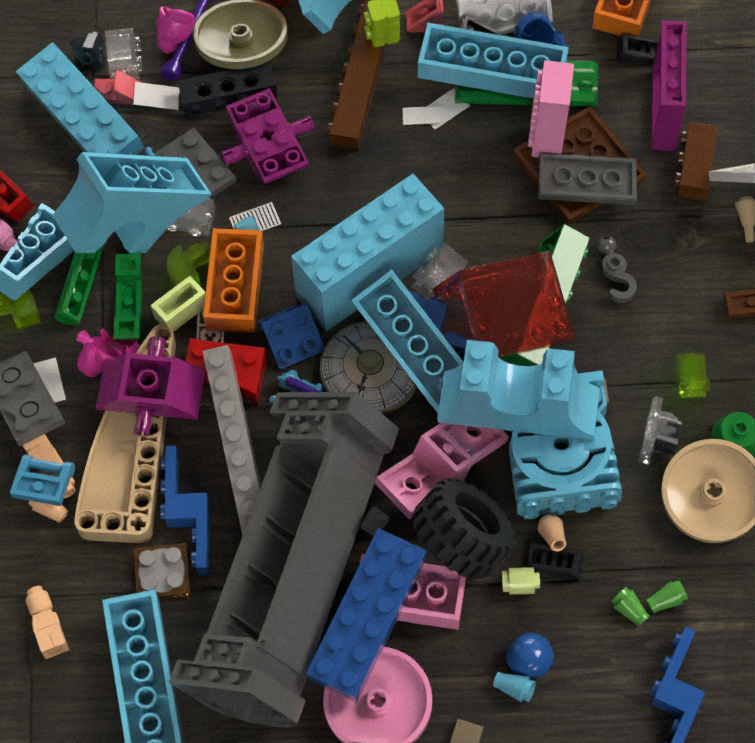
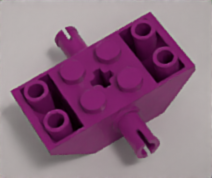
(266, 137)
(174, 387)

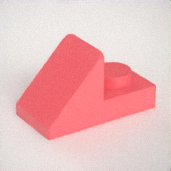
(117, 90)

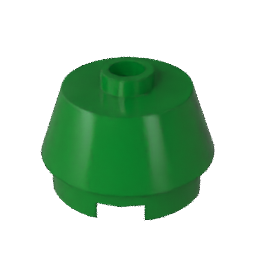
(738, 429)

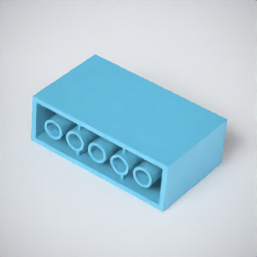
(384, 235)

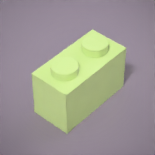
(179, 304)

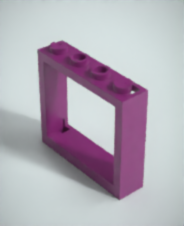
(668, 86)

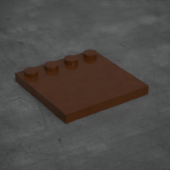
(583, 136)

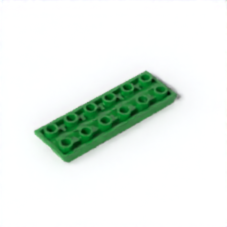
(583, 90)

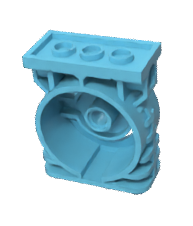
(554, 494)

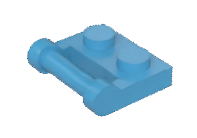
(38, 486)

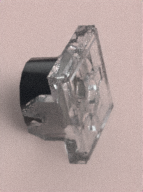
(660, 432)

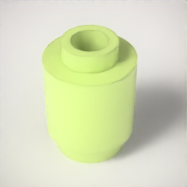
(520, 581)

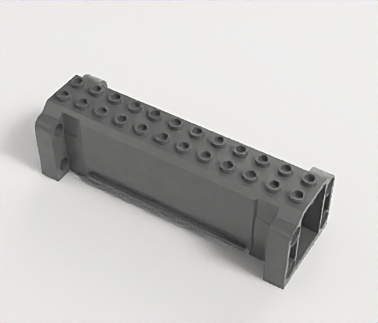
(289, 558)

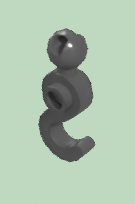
(614, 268)

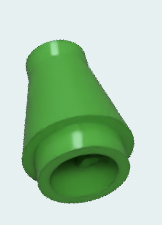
(667, 597)
(629, 605)

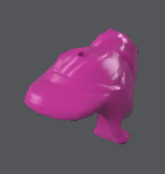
(173, 28)
(100, 349)

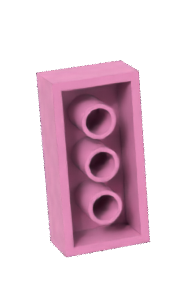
(550, 108)
(435, 598)

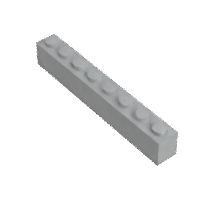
(233, 430)

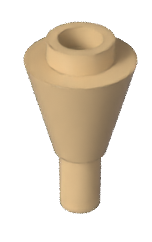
(746, 212)

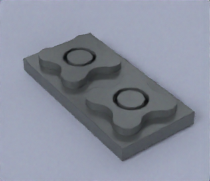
(587, 179)
(26, 400)

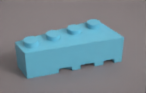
(34, 254)

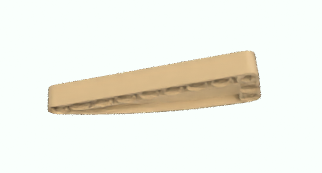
(117, 465)

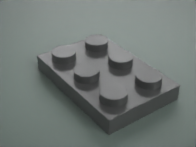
(203, 159)

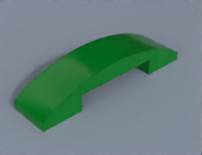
(128, 297)

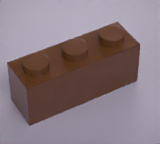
(696, 161)

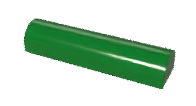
(77, 287)

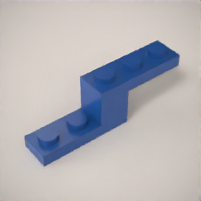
(437, 312)
(185, 510)
(674, 694)

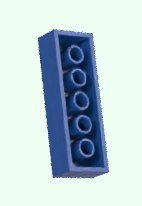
(367, 615)

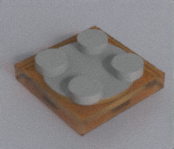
(163, 569)

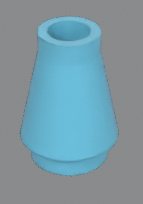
(516, 686)

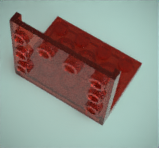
(512, 303)

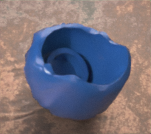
(535, 27)
(530, 655)

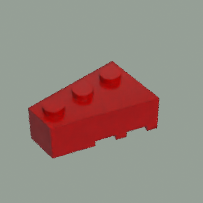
(13, 201)
(248, 362)

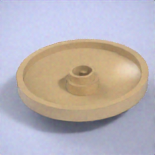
(711, 490)

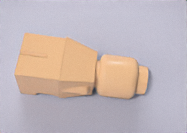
(42, 449)
(45, 623)

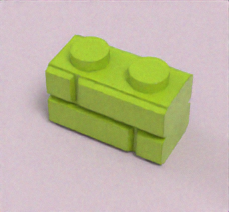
(382, 22)

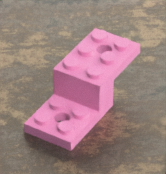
(439, 455)

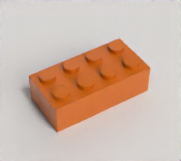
(620, 16)
(233, 280)

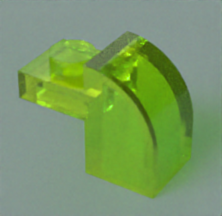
(183, 264)
(23, 309)
(691, 375)

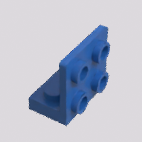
(292, 335)

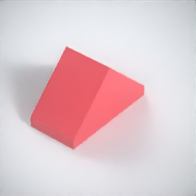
(424, 12)

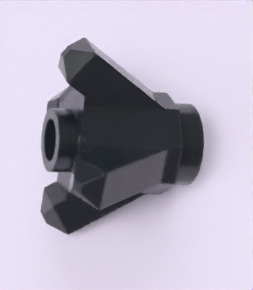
(89, 50)

